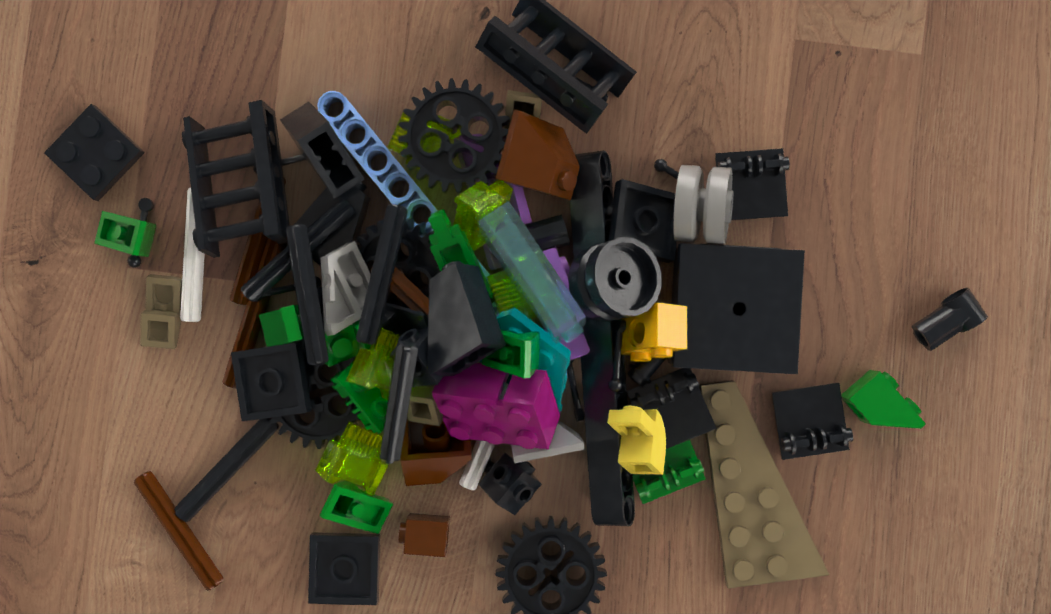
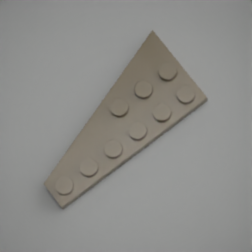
(755, 514)

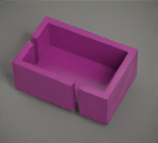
(476, 412)

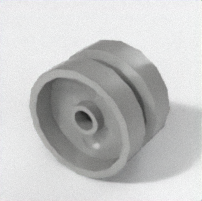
(697, 204)

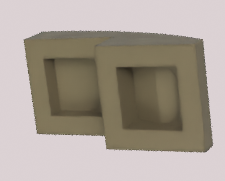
(162, 315)

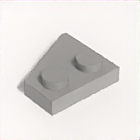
(343, 287)

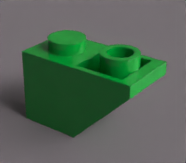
(879, 403)

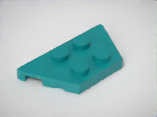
(552, 356)

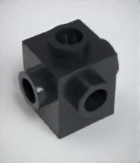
(510, 483)

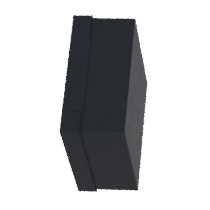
(739, 307)

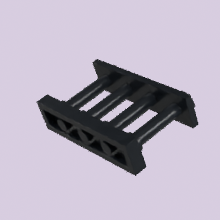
(545, 77)
(268, 188)

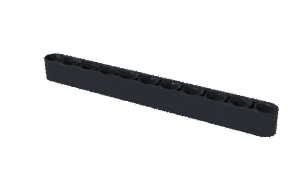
(608, 481)

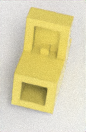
(642, 439)

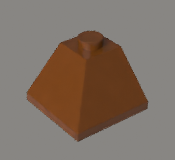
(538, 157)
(431, 453)

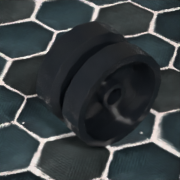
(615, 279)

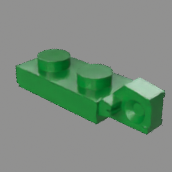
(451, 244)

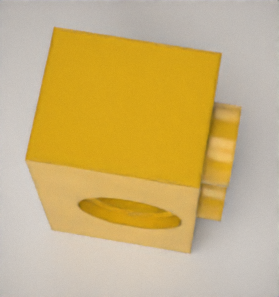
(655, 333)

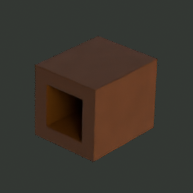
(425, 534)

